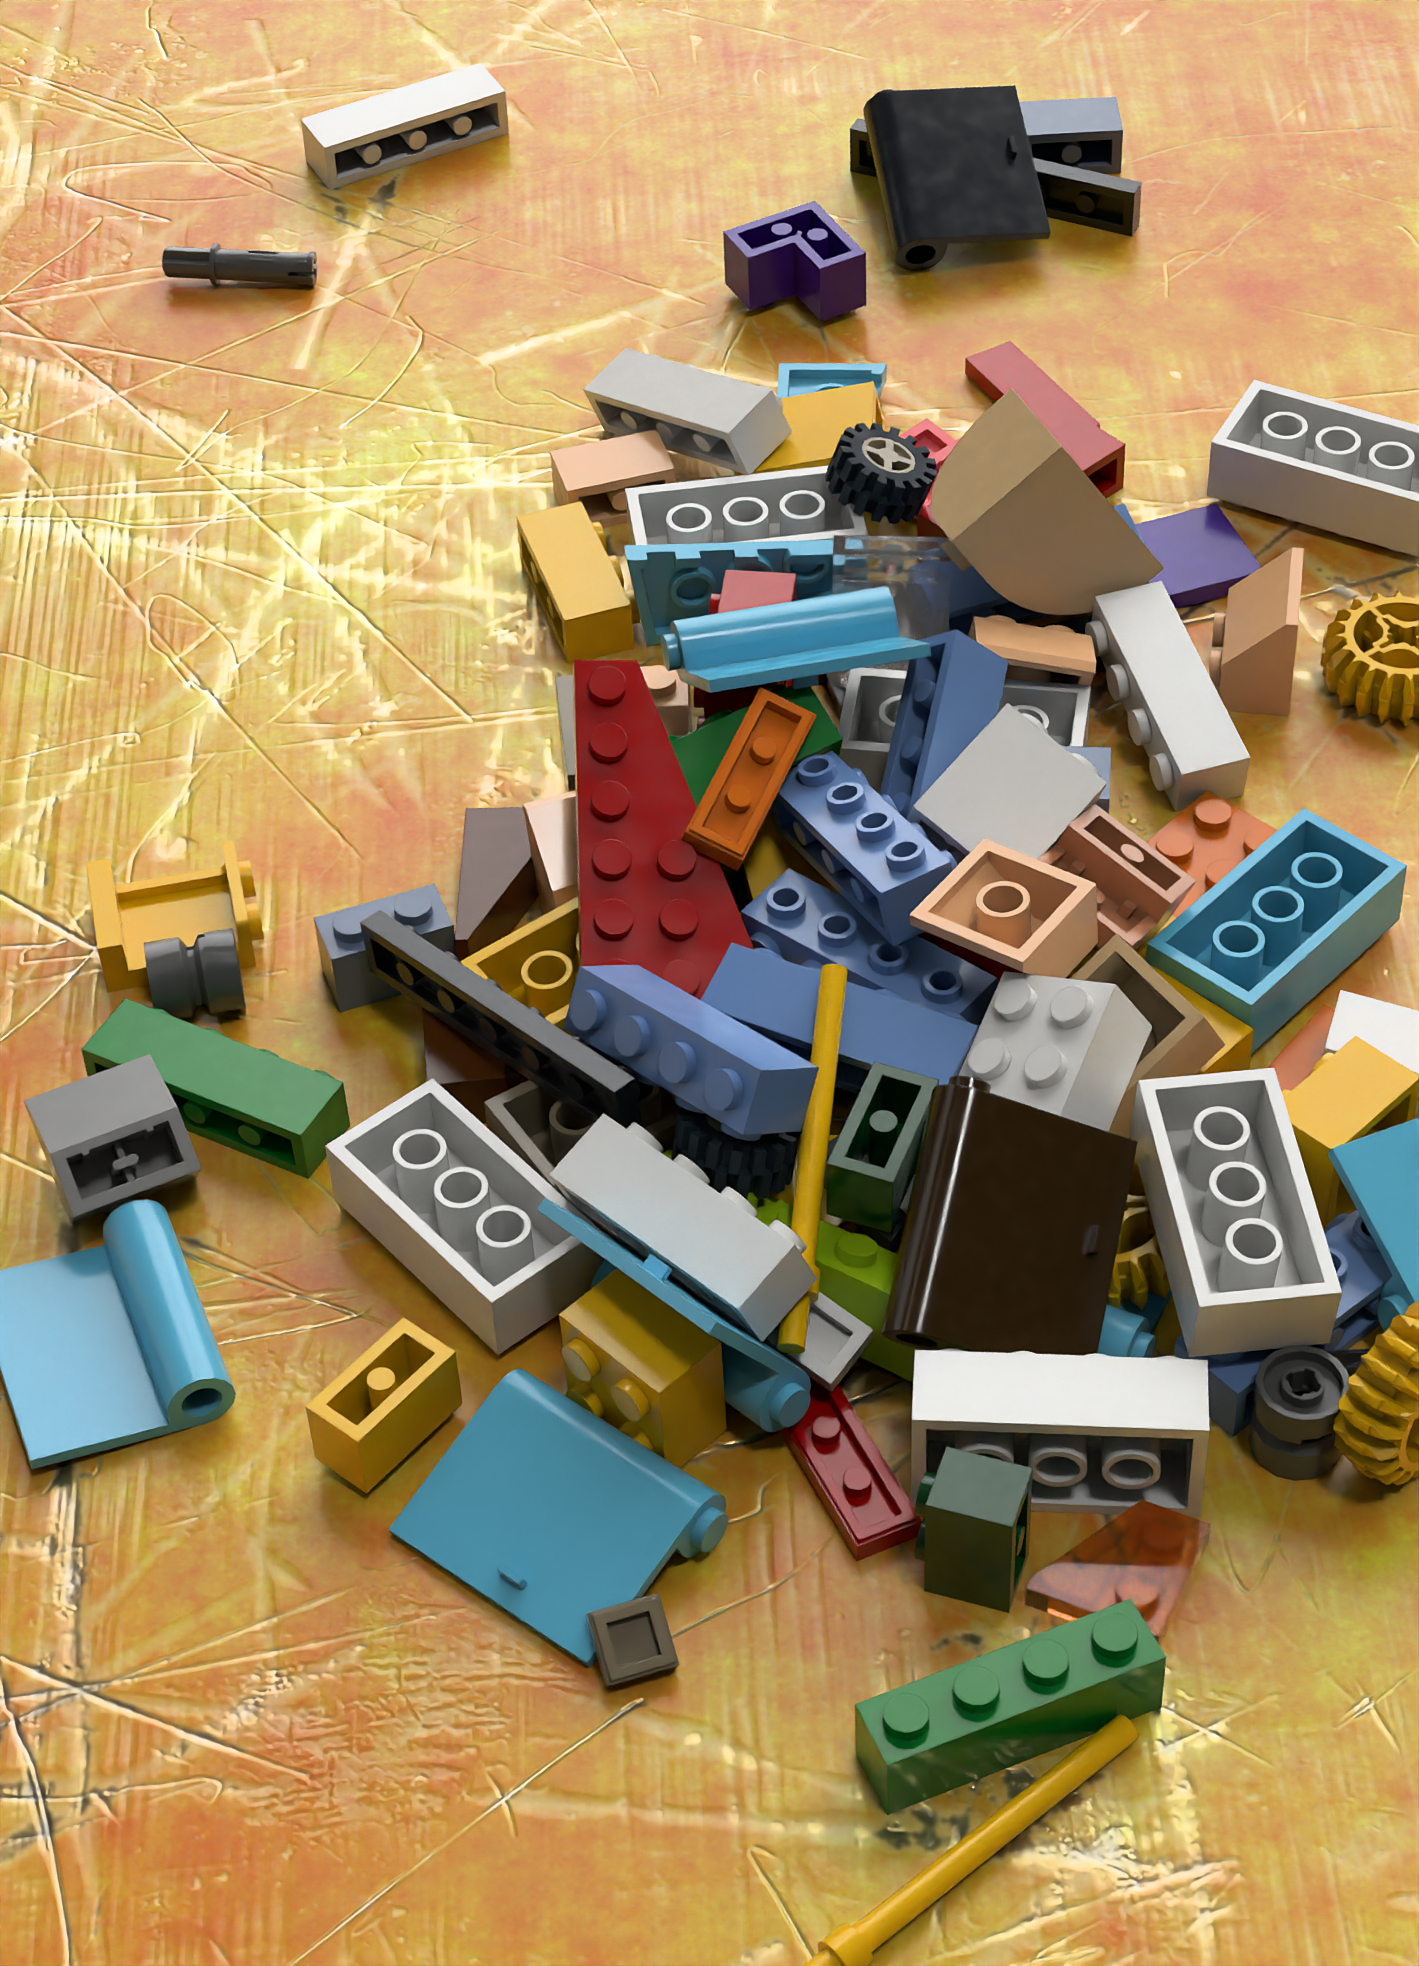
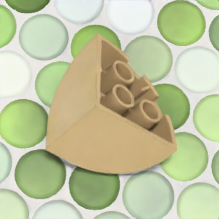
(1033, 517)

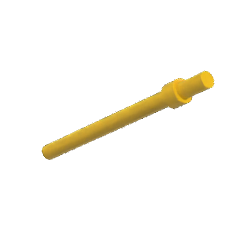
(814, 1146)
(855, 1943)

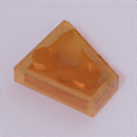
(1137, 1556)

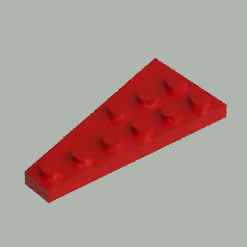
(640, 885)

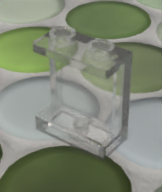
(912, 570)

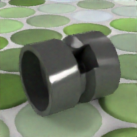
(195, 974)
(1296, 1412)

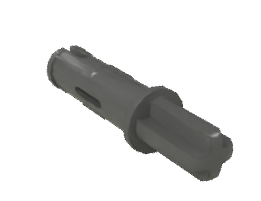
(240, 265)

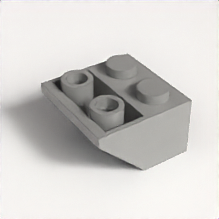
(112, 1138)

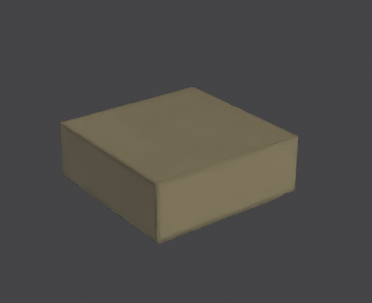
(632, 1640)

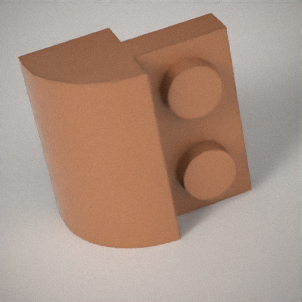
(1133, 880)

